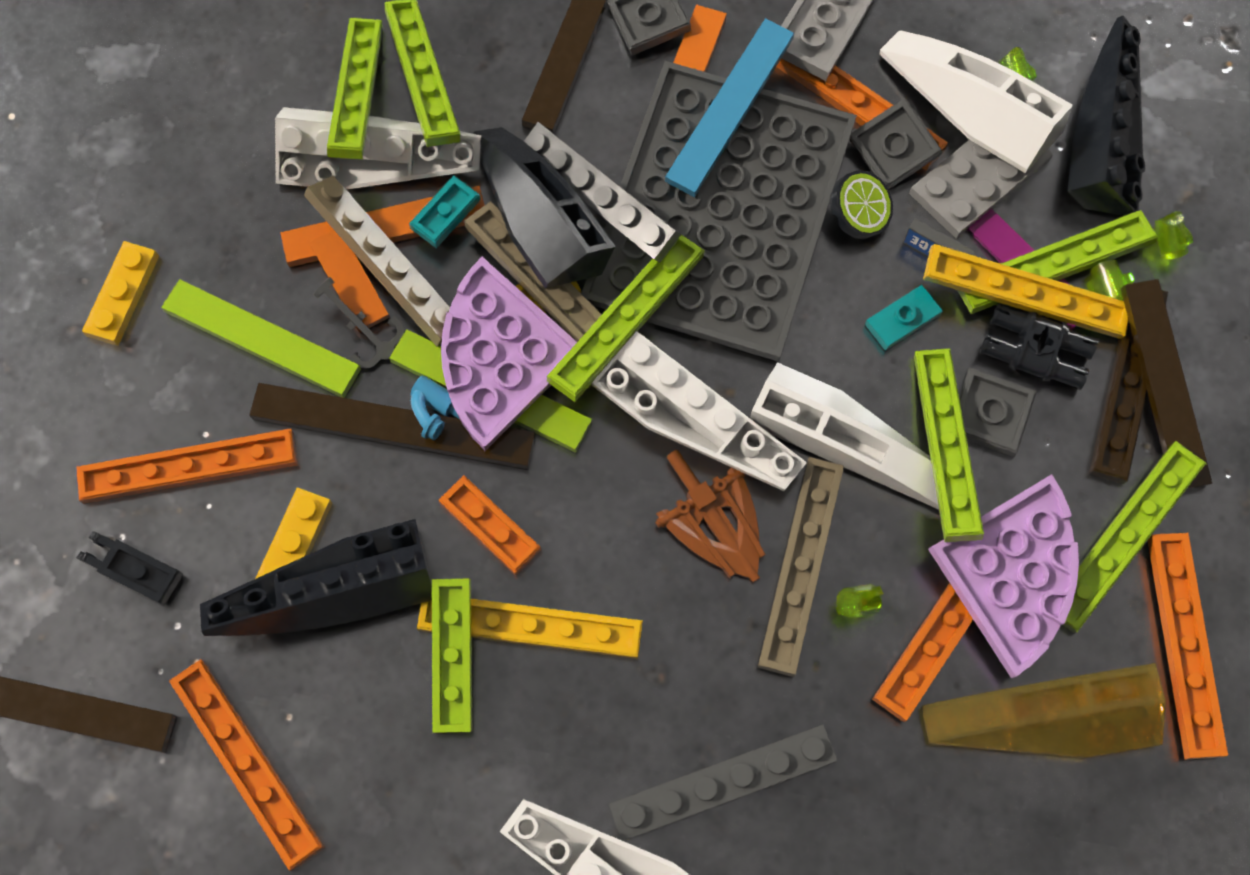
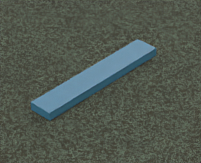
(729, 107)

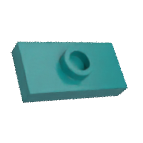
(444, 211)
(903, 317)

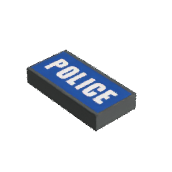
(922, 237)

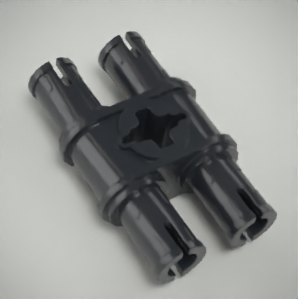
(1052, 338)

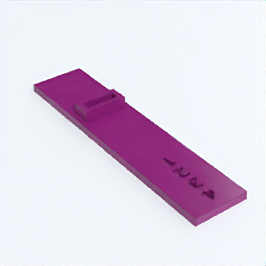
(1001, 240)

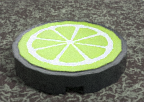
(861, 204)

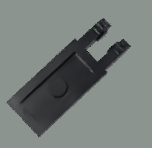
(133, 569)

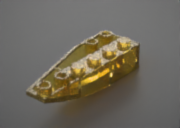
(1057, 717)

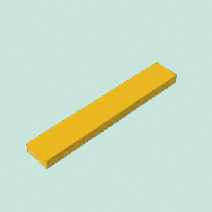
(1026, 291)
(548, 628)

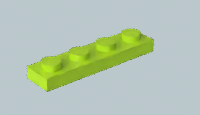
(451, 656)

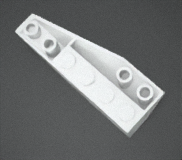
(981, 97)
(391, 152)
(689, 412)
(843, 432)
(576, 849)

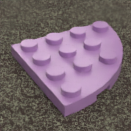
(497, 352)
(1019, 575)

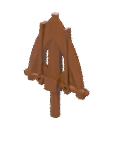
(738, 550)

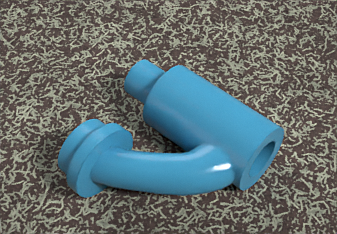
(431, 394)

